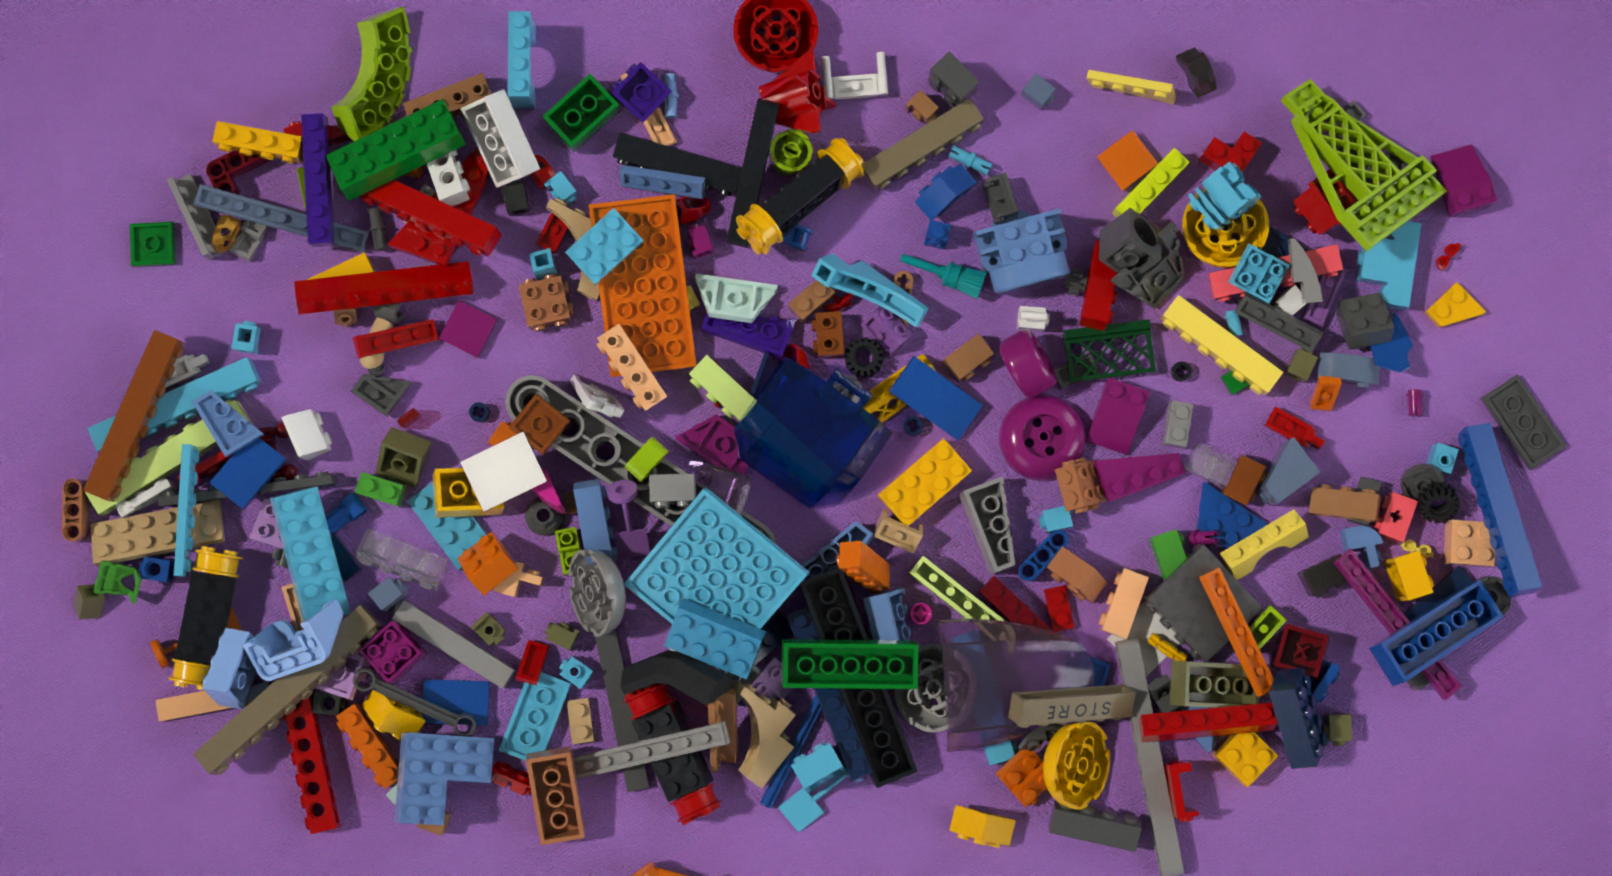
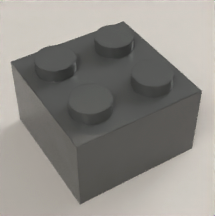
(952, 80)
(1364, 321)

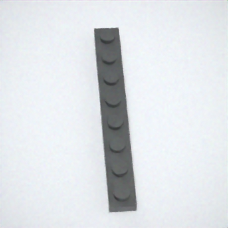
(278, 484)

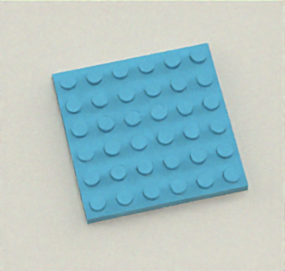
(717, 563)

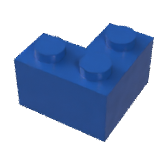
(945, 190)

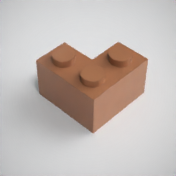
(1080, 576)

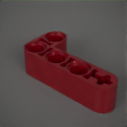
(230, 172)

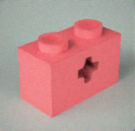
(1403, 509)

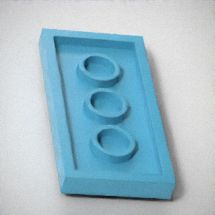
(451, 533)
(535, 716)

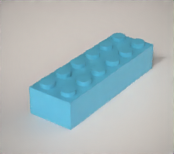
(309, 551)

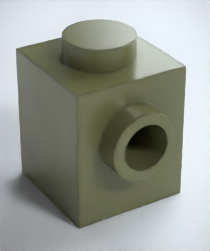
(1337, 728)

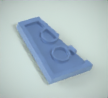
(225, 424)

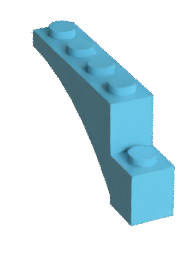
(871, 285)

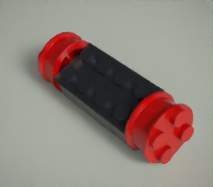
(679, 775)

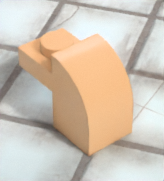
(511, 584)

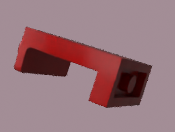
(1172, 772)

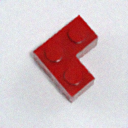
(1219, 154)

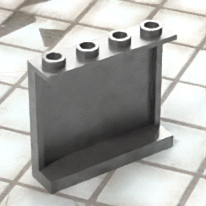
(1187, 608)

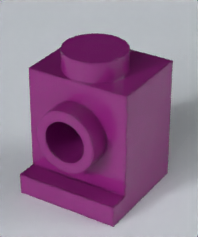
(699, 240)

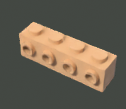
(632, 367)

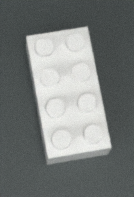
(500, 138)

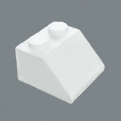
(307, 434)

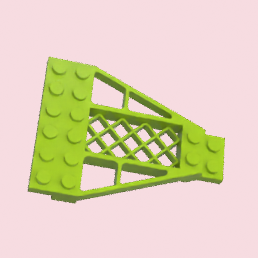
(1380, 207)

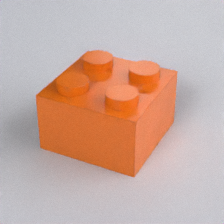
(487, 563)

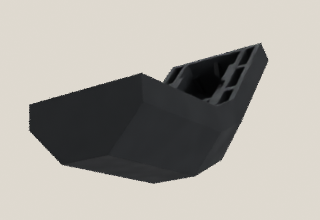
(679, 671)

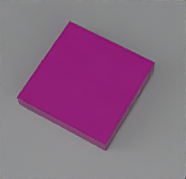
(468, 329)

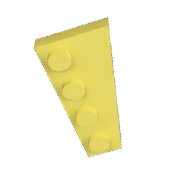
(1140, 87)

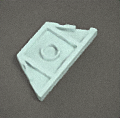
(734, 297)

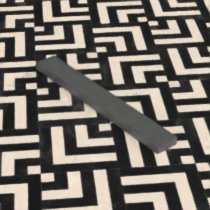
(612, 668)

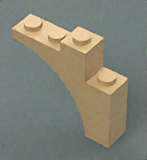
(578, 225)
(768, 742)

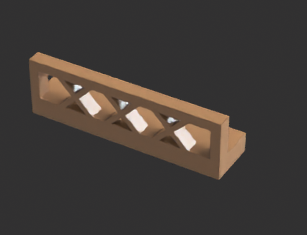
(720, 710)

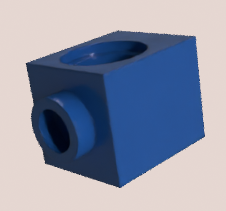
(166, 569)

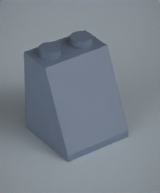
(1286, 472)

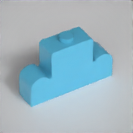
(1392, 265)

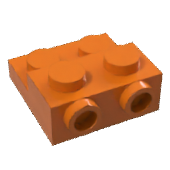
(1024, 776)

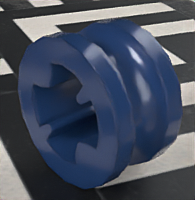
(481, 406)
(919, 423)

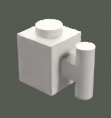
(1032, 318)

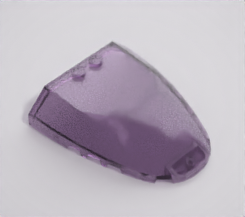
(989, 662)

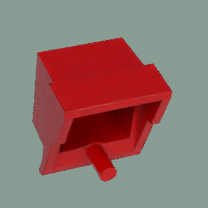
(1316, 207)

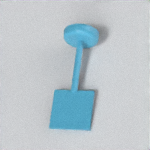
(802, 808)

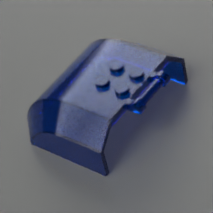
(810, 434)

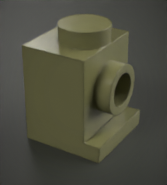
(483, 622)
(562, 635)

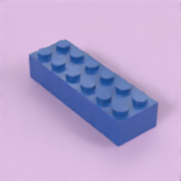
(1436, 632)

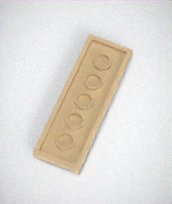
(153, 533)

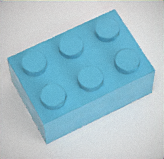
(604, 246)
(817, 767)

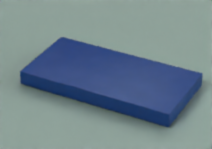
(935, 398)

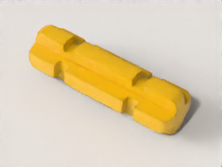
(1166, 648)

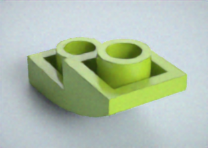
(568, 545)

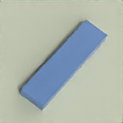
(662, 181)

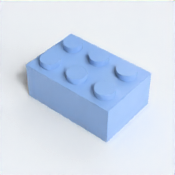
(230, 670)

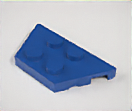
(1226, 517)

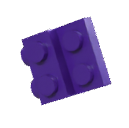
(640, 91)

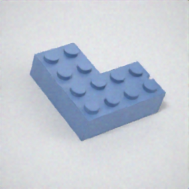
(428, 764)

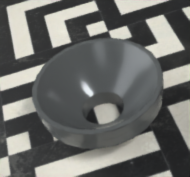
(543, 528)

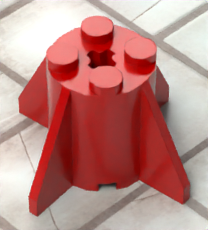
(798, 95)

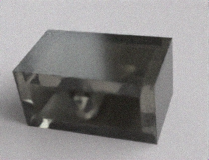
(1321, 577)

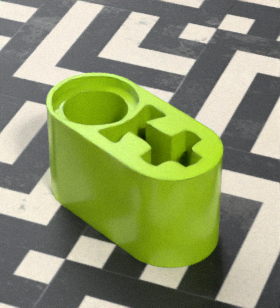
(646, 459)

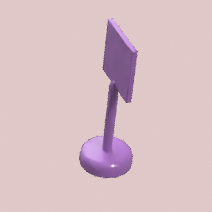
(630, 542)

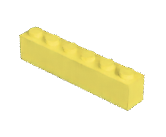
(1221, 345)

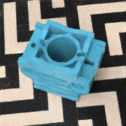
(1224, 196)

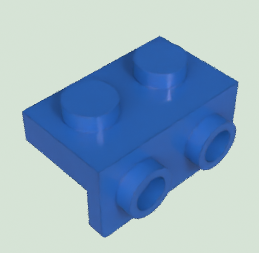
(1328, 674)

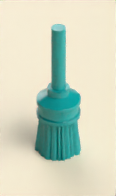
(952, 275)

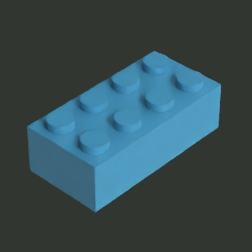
(715, 638)

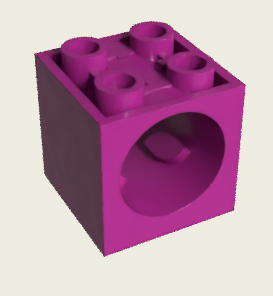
(393, 652)

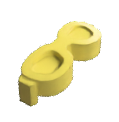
(1410, 545)

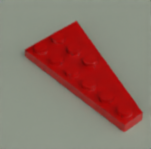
(426, 244)

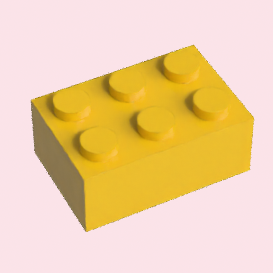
(456, 496)

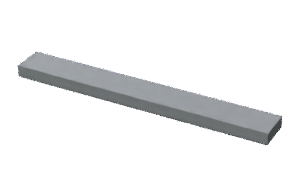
(651, 750)

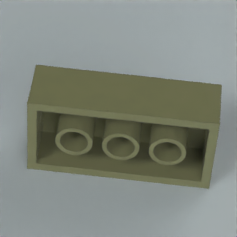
(1210, 685)

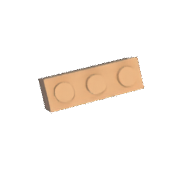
(1123, 603)

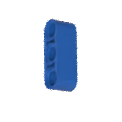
(1035, 563)

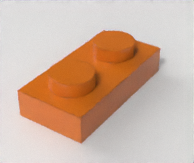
(1325, 393)

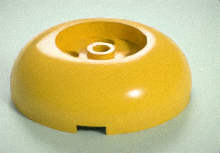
(1250, 226)
(1070, 765)

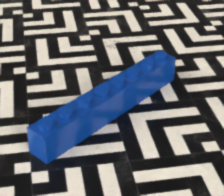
(1499, 510)

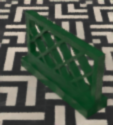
(1112, 331)

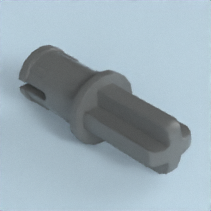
(377, 229)

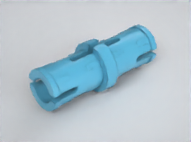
(970, 160)

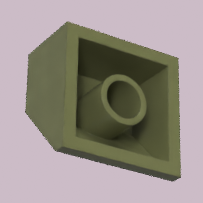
(403, 457)

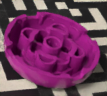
(1018, 426)

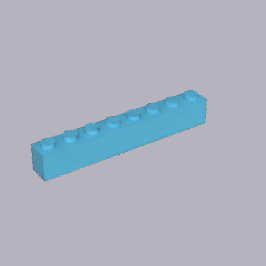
(178, 402)

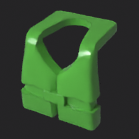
(110, 576)

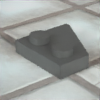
(380, 392)

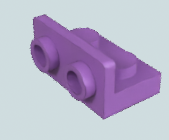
(886, 330)

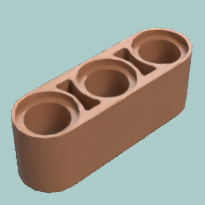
(69, 500)

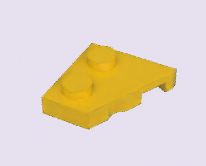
(1453, 307)

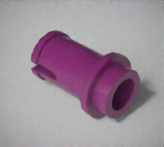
(1414, 400)
(1203, 537)

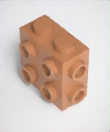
(546, 302)
(1080, 485)

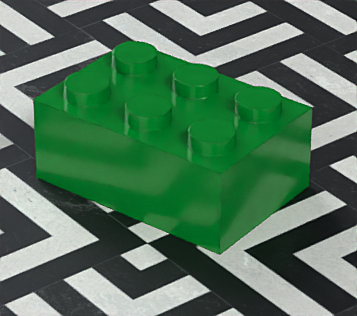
(581, 112)

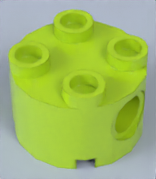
(790, 152)

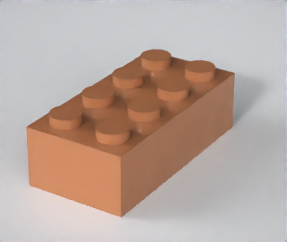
(555, 795)

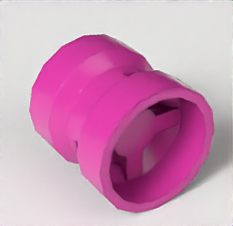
(923, 612)

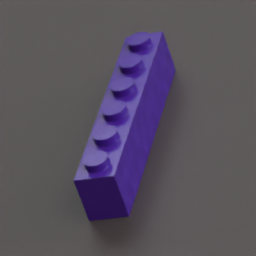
(317, 180)

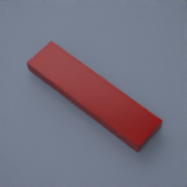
(395, 338)

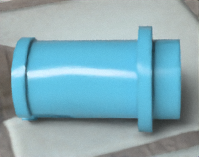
(1233, 323)

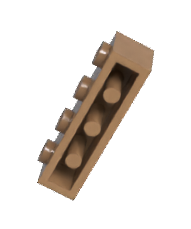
(454, 95)

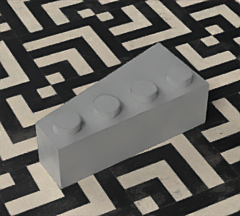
(990, 523)

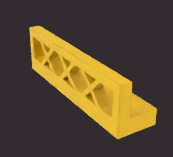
(881, 395)

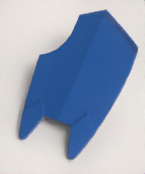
(1394, 354)

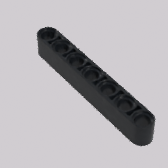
(753, 165)

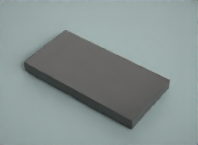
(1523, 422)

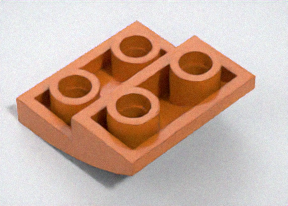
(1127, 160)

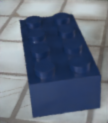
(1298, 718)

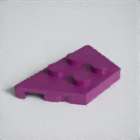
(715, 443)

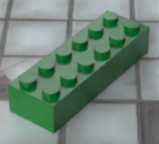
(395, 149)
(849, 664)

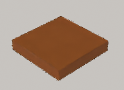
(540, 424)

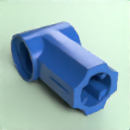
(348, 510)

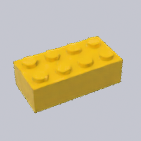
(924, 483)

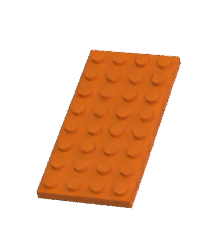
(649, 285)

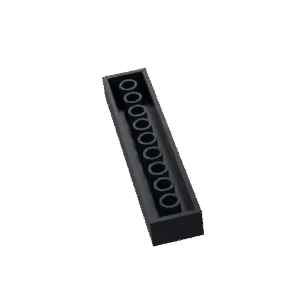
(869, 709)

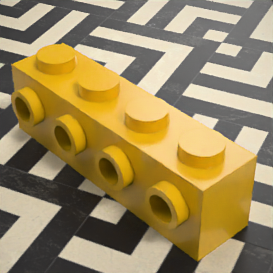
(259, 142)

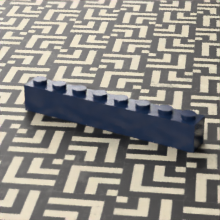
(834, 708)

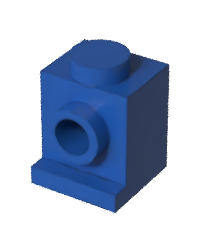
(937, 234)

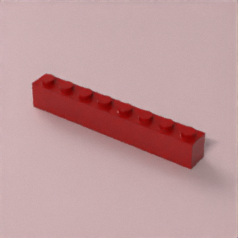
(435, 216)
(383, 287)

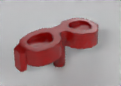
(1450, 250)
(844, 302)

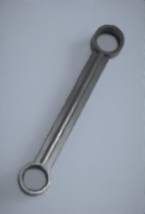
(414, 701)

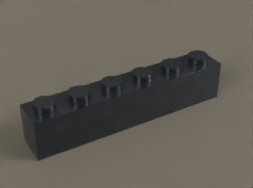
(668, 159)

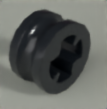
(1185, 376)

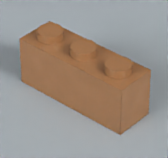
(1345, 503)

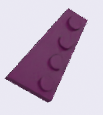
(1131, 474)

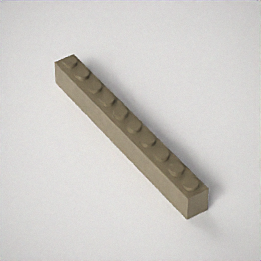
(283, 695)

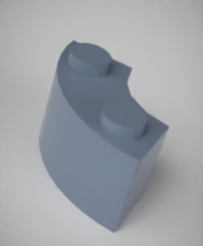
(1350, 368)

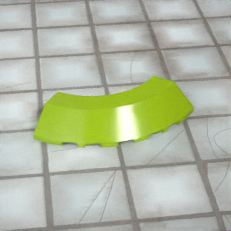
(380, 76)

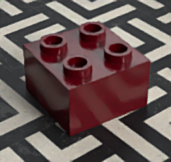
(1302, 649)

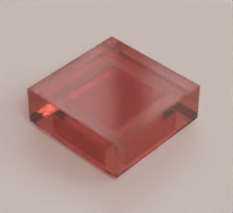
(409, 418)

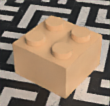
(1467, 544)

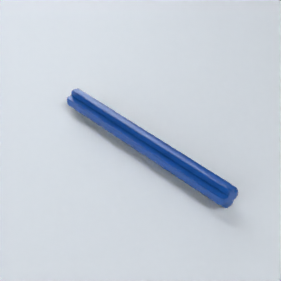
(798, 742)

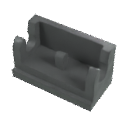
(1000, 198)

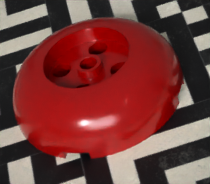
(757, 14)

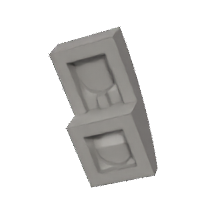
(248, 240)

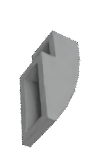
(1303, 272)

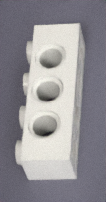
(455, 191)

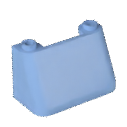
(282, 651)

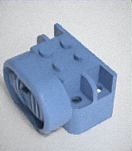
(1023, 251)

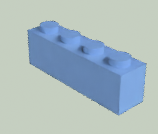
(593, 518)

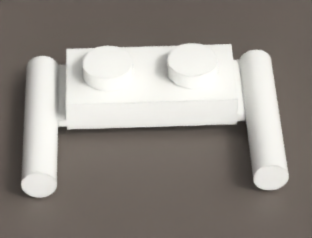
(856, 85)

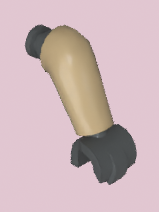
(385, 316)

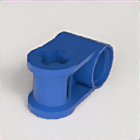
(792, 237)

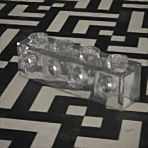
(402, 559)

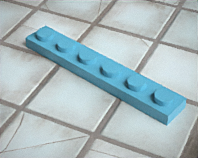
(186, 502)

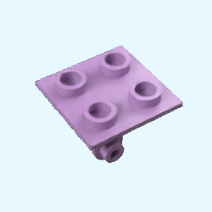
(265, 527)
(769, 681)

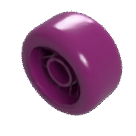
(1028, 363)

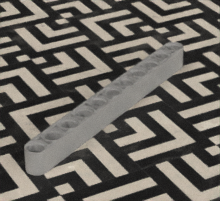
(1150, 762)

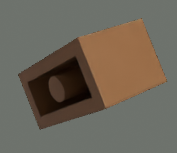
(810, 300)
(968, 358)

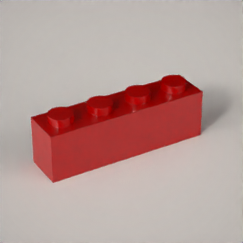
(1098, 294)

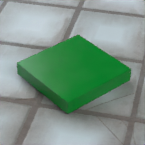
(152, 244)

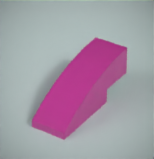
(548, 494)

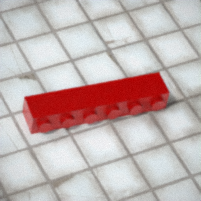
(1207, 722)

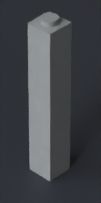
(453, 643)

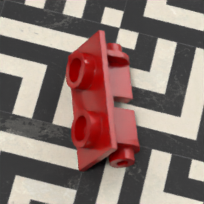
(504, 773)

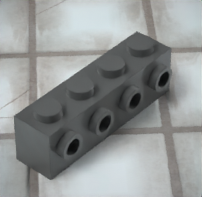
(1096, 826)

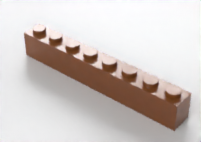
(133, 416)

